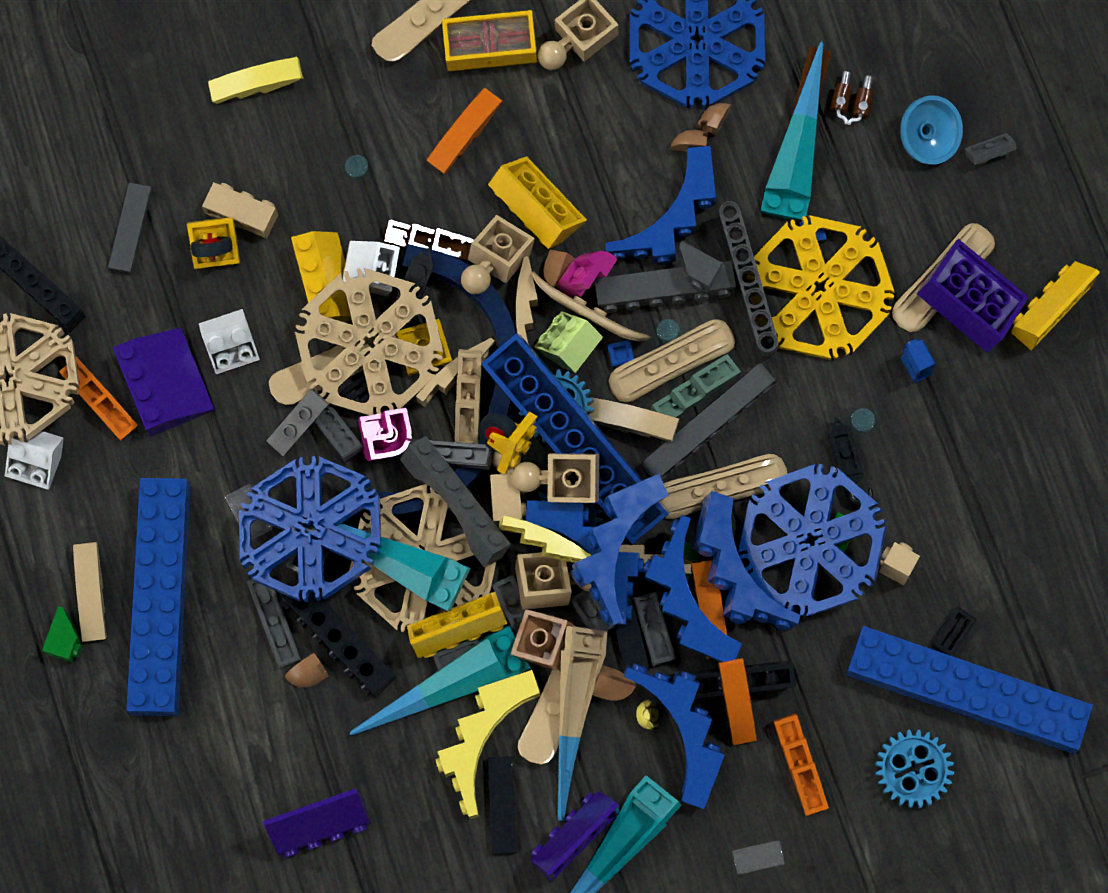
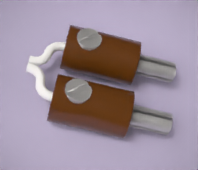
(842, 97)

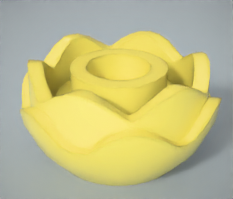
(647, 714)

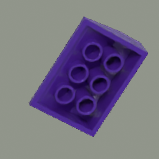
(973, 296)
(163, 380)
(318, 823)
(575, 835)

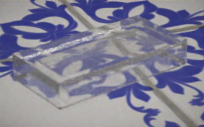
(758, 857)

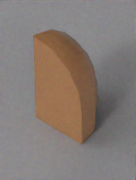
(713, 118)
(689, 139)
(555, 266)
(307, 672)
(613, 685)

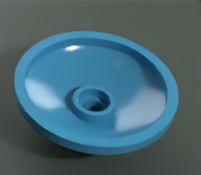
(942, 128)

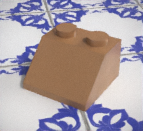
(541, 639)

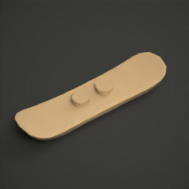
(413, 27)
(912, 311)
(596, 316)
(671, 360)
(290, 384)
(734, 481)
(541, 733)

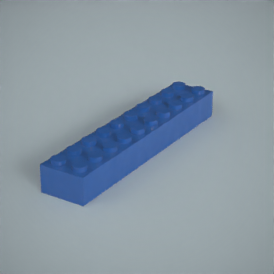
(565, 422)
(159, 597)
(969, 690)

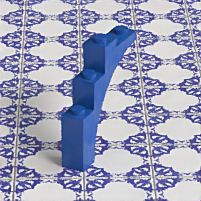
(679, 220)
(570, 520)
(607, 538)
(727, 571)
(669, 572)
(701, 760)

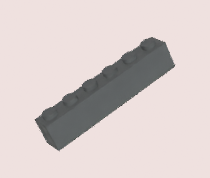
(658, 287)

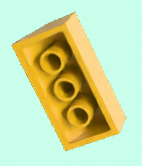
(536, 201)
(319, 263)
(1054, 304)
(460, 624)

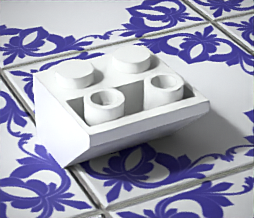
(372, 256)
(229, 341)
(34, 459)

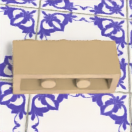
(246, 211)

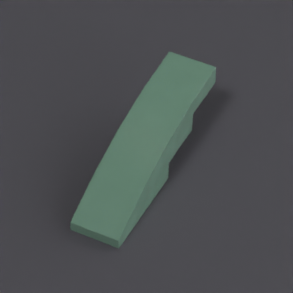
(697, 388)

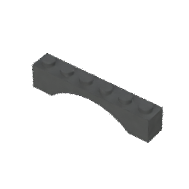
(481, 532)

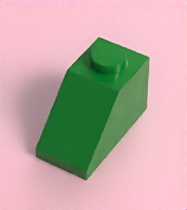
(62, 638)

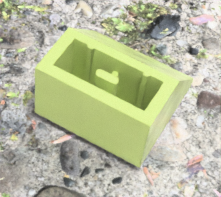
(568, 341)

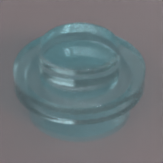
(356, 166)
(668, 330)
(863, 419)

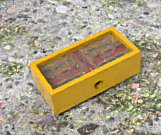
(489, 40)

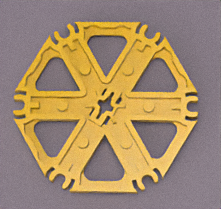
(841, 292)

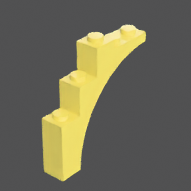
(462, 759)

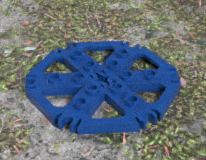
(698, 59)
(308, 512)
(828, 554)

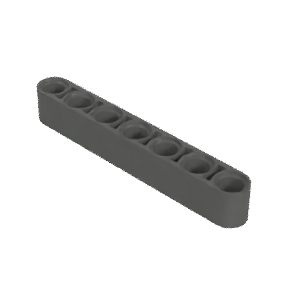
(748, 267)
(709, 422)

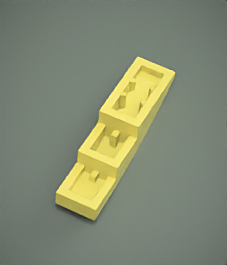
(255, 79)
(553, 544)

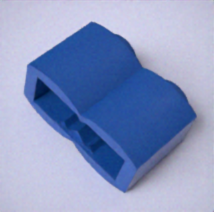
(918, 360)

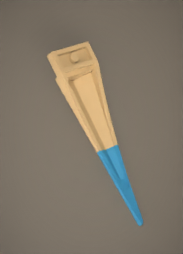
(579, 673)

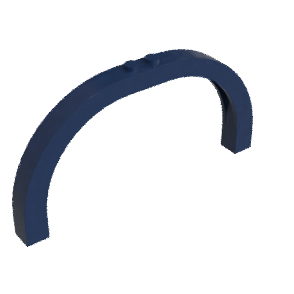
(449, 270)

